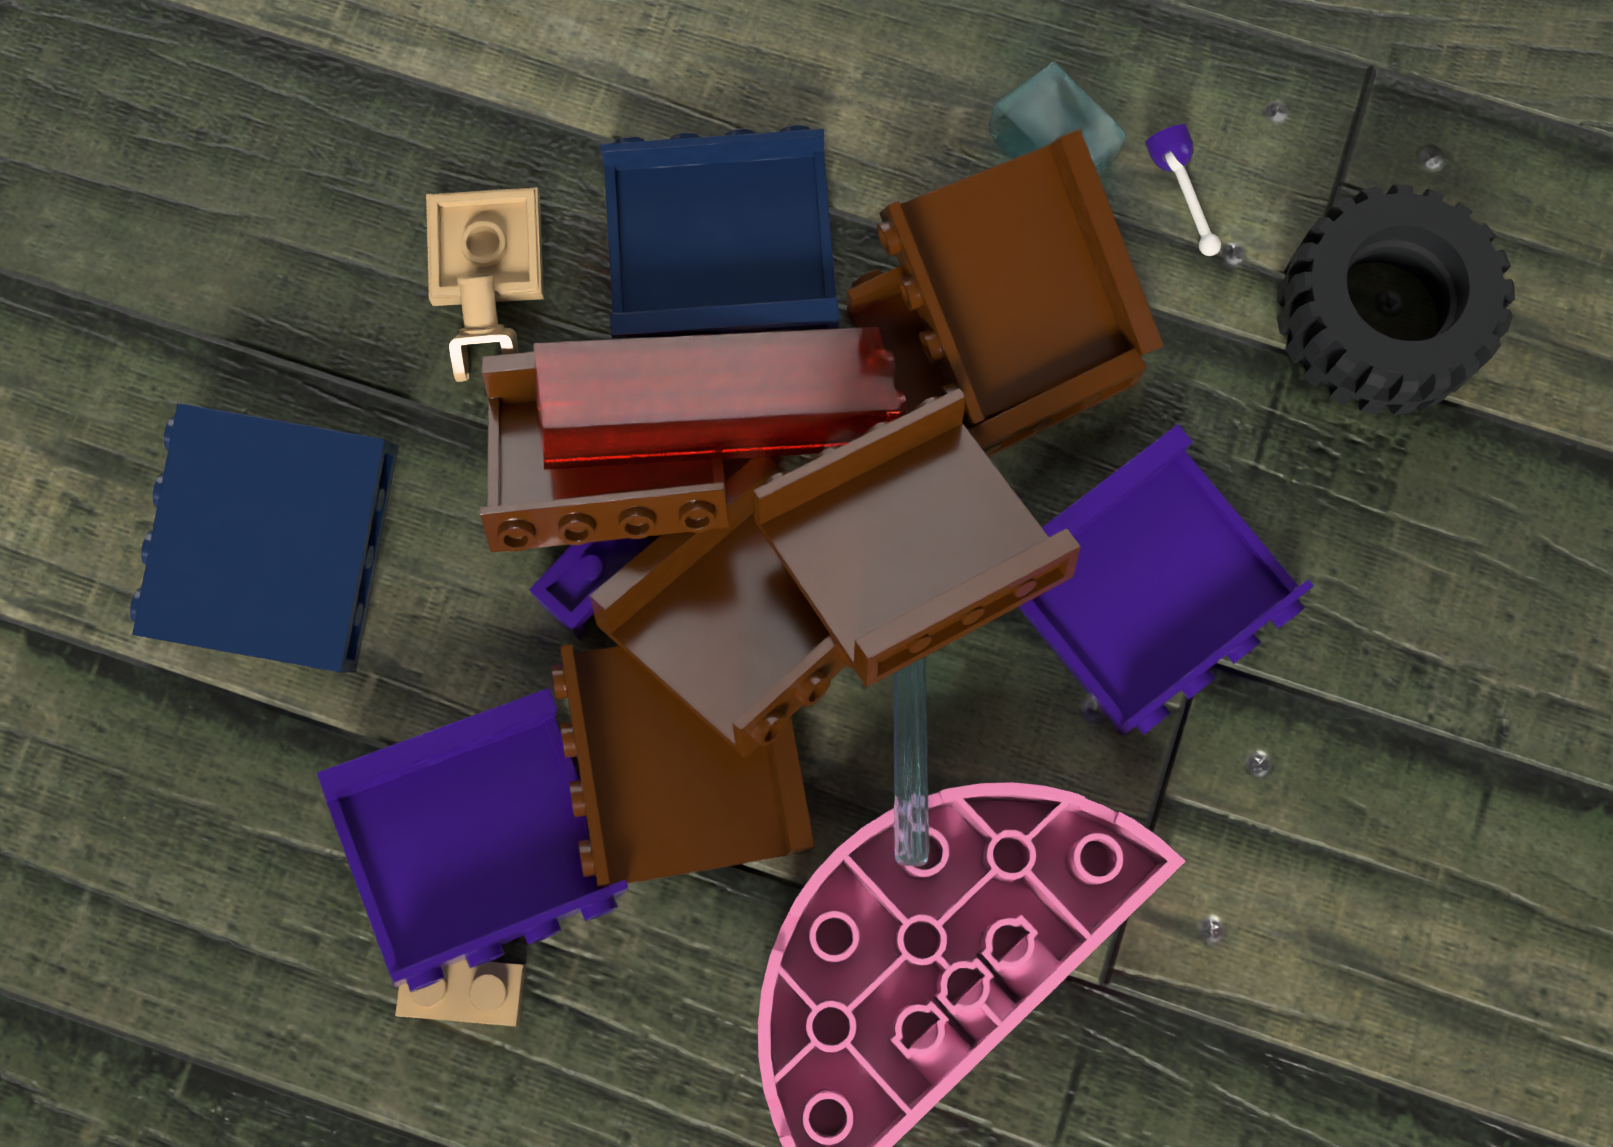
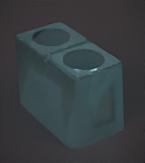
(1049, 108)

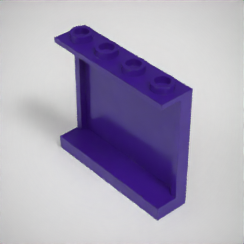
(1159, 586)
(465, 839)

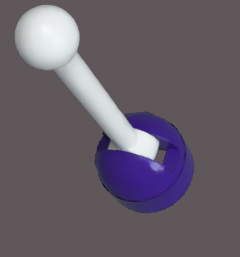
(1172, 151)

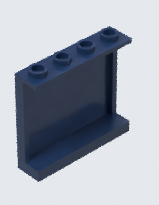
(719, 234)
(264, 538)

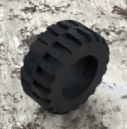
(1439, 249)

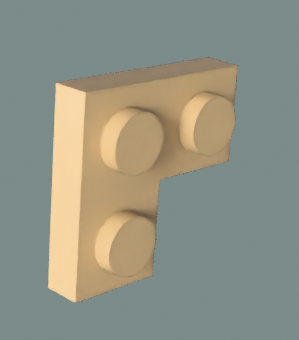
(473, 995)

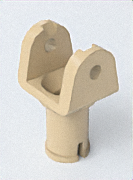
(479, 323)

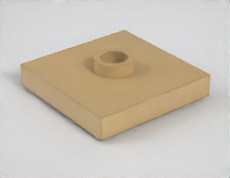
(485, 235)

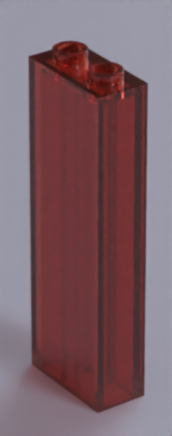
(711, 396)

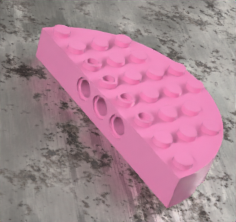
(914, 973)

